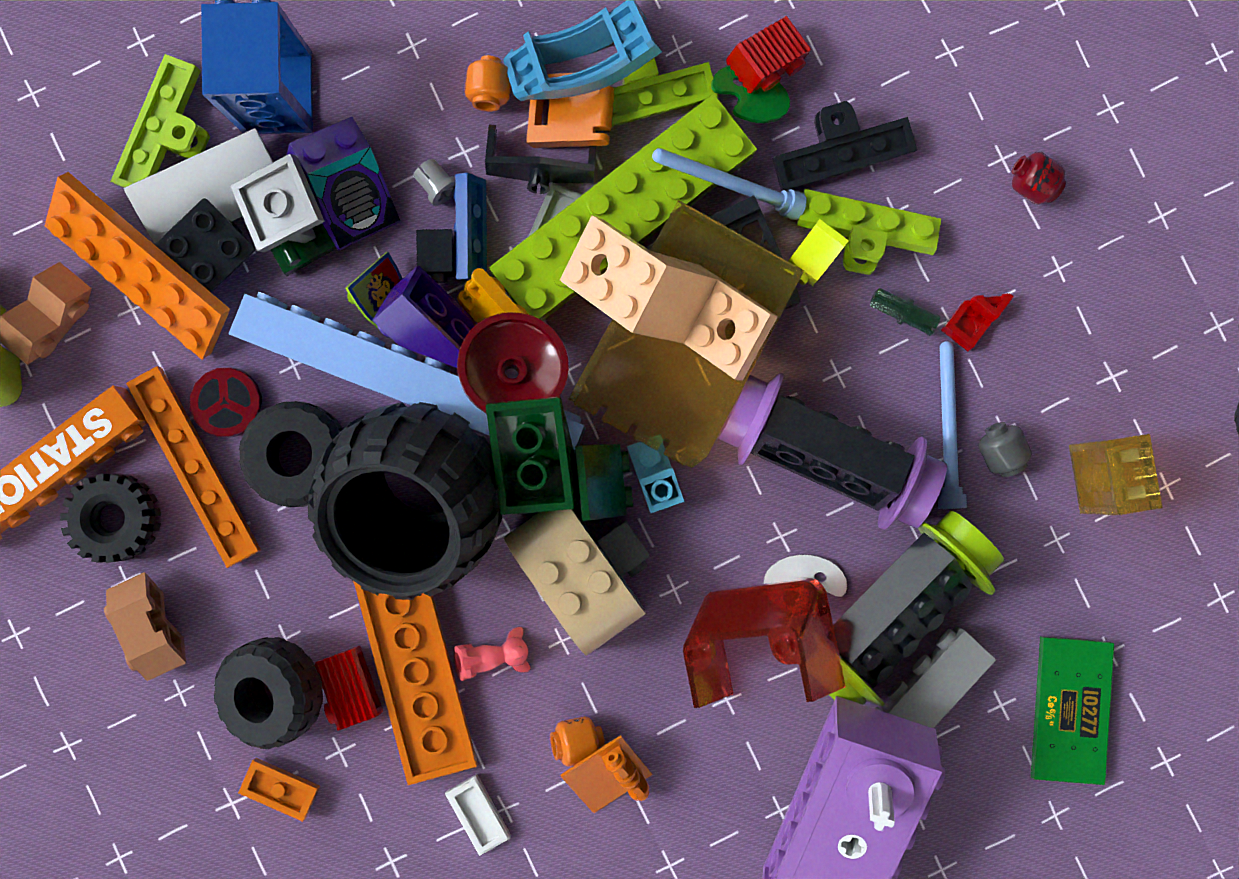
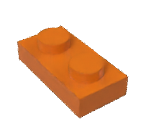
(279, 789)

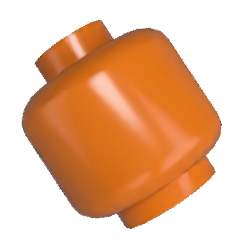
(487, 84)
(575, 740)

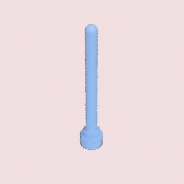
(788, 203)
(951, 494)

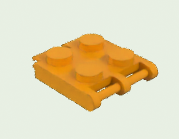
(486, 297)

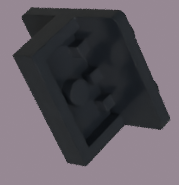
(206, 245)

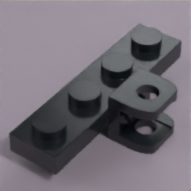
(842, 147)

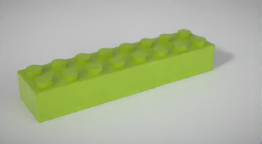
(631, 198)

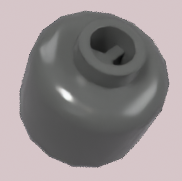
(1005, 449)

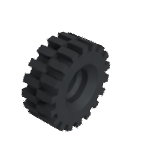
(85, 514)

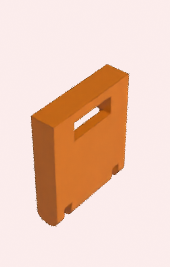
(572, 120)

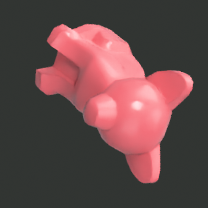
(483, 658)

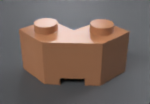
(52, 308)
(143, 631)

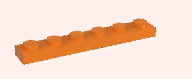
(193, 466)

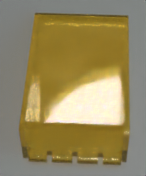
(664, 382)

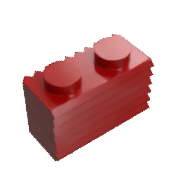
(768, 55)
(348, 688)

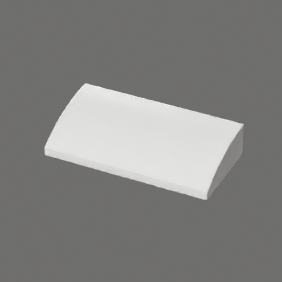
(173, 192)

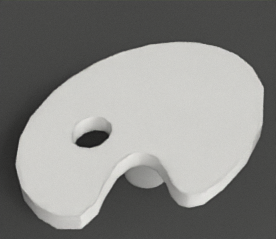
(805, 567)

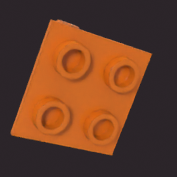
(609, 775)

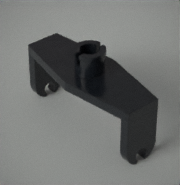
(536, 168)

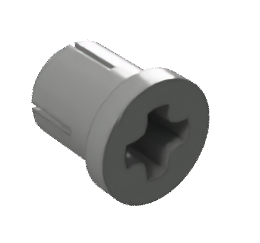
(435, 182)

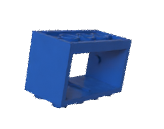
(256, 67)

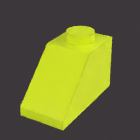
(817, 252)

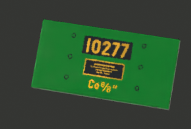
(1072, 710)

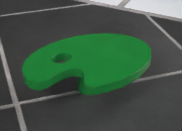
(754, 106)

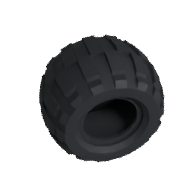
(379, 537)

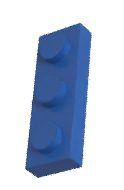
(470, 225)

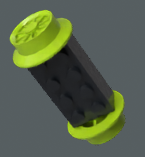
(911, 602)

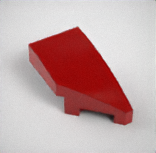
(974, 318)

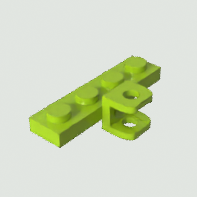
(648, 94)
(161, 124)
(870, 228)

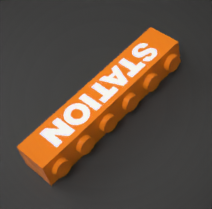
(67, 453)

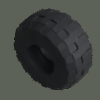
(261, 450)
(245, 704)

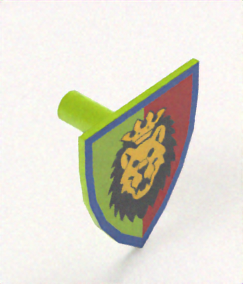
(373, 286)

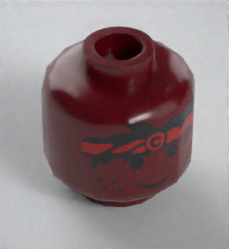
(1038, 178)

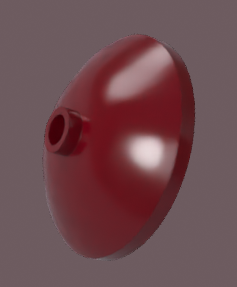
(514, 343)

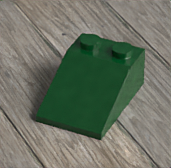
(533, 456)
(602, 481)

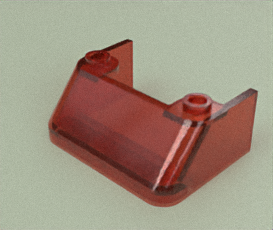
(788, 612)

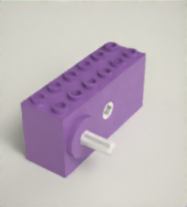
(858, 797)

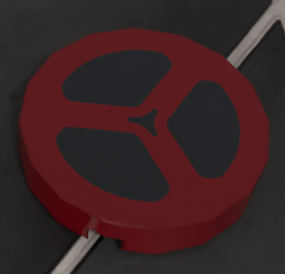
(225, 402)

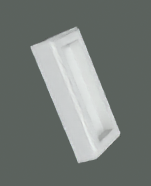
(478, 814)

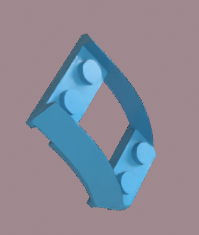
(622, 26)

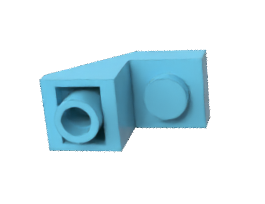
(655, 476)

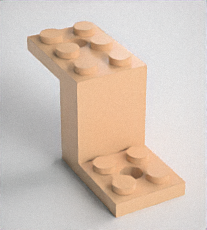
(667, 298)

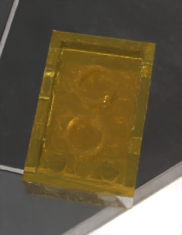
(1115, 475)

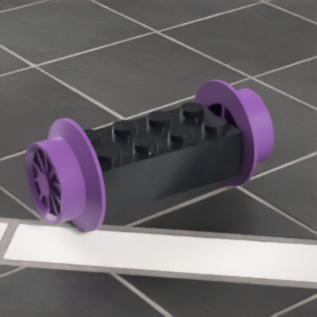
(834, 454)

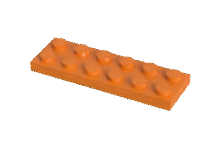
(135, 266)
(417, 685)

